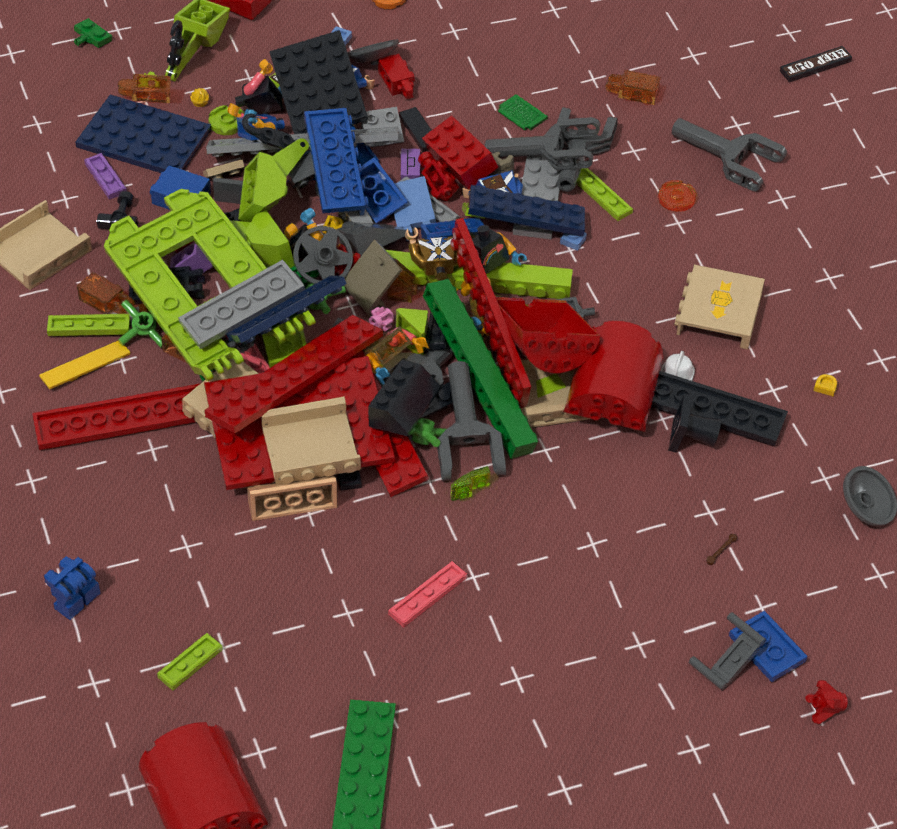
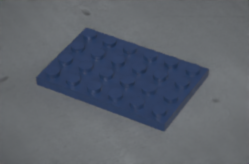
(143, 135)

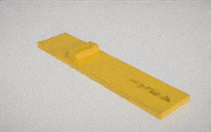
(84, 364)

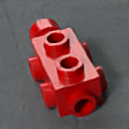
(437, 177)

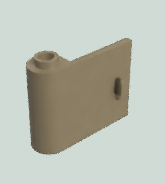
(372, 277)

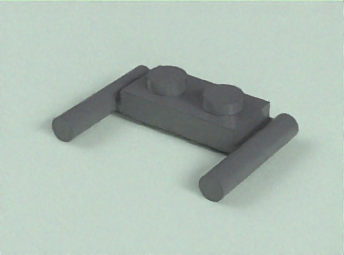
(736, 656)

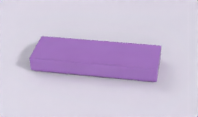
(105, 175)

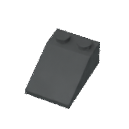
(363, 234)

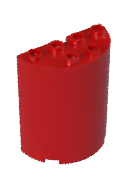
(549, 333)
(617, 377)
(199, 781)

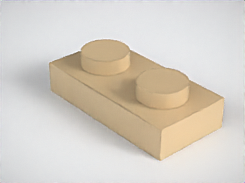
(231, 168)

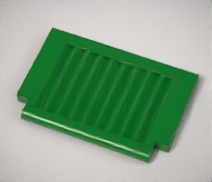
(522, 113)

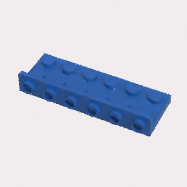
(335, 161)

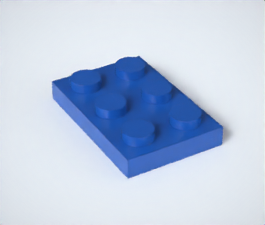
(779, 651)

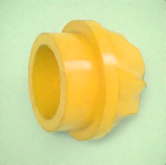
(199, 97)

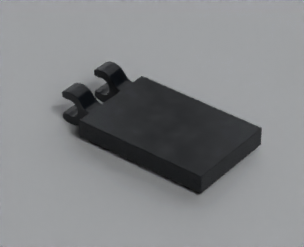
(184, 276)

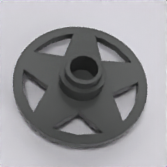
(322, 254)

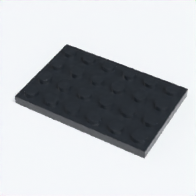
(317, 77)

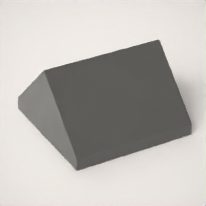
(227, 190)

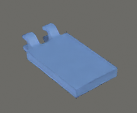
(419, 205)

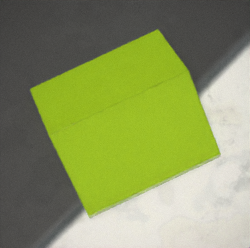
(413, 321)

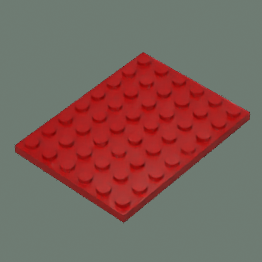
(245, 453)

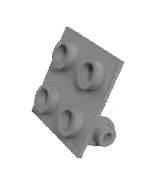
(383, 118)

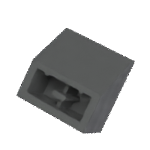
(302, 172)

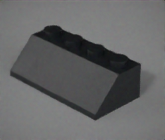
(403, 399)

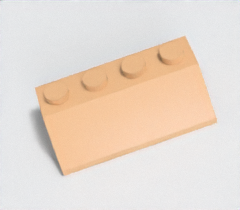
(292, 498)

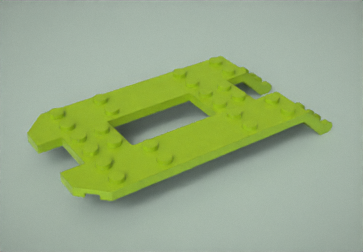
(138, 258)

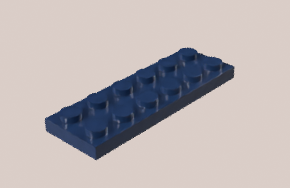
(526, 210)
(281, 312)

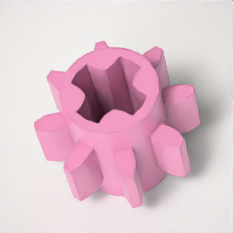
(382, 318)

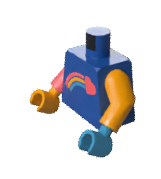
(259, 121)

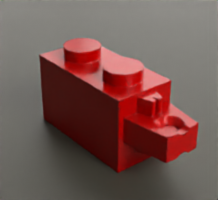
(396, 75)

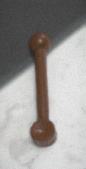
(711, 559)

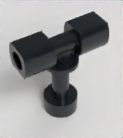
(124, 200)

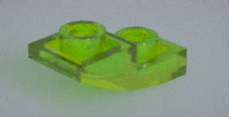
(475, 479)

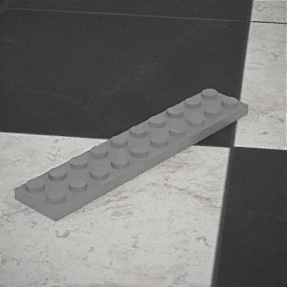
(238, 145)

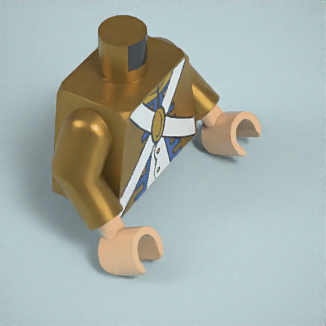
(432, 255)

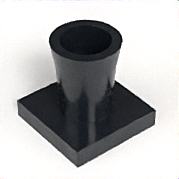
(692, 426)

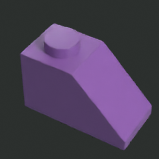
(192, 257)

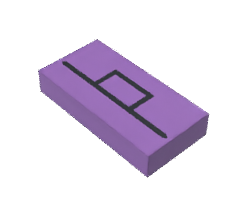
(409, 163)

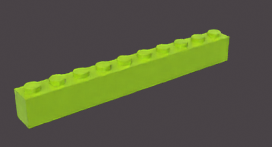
(506, 278)

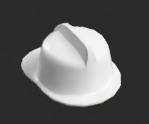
(679, 366)

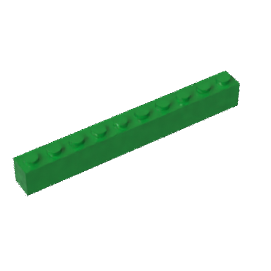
(484, 374)

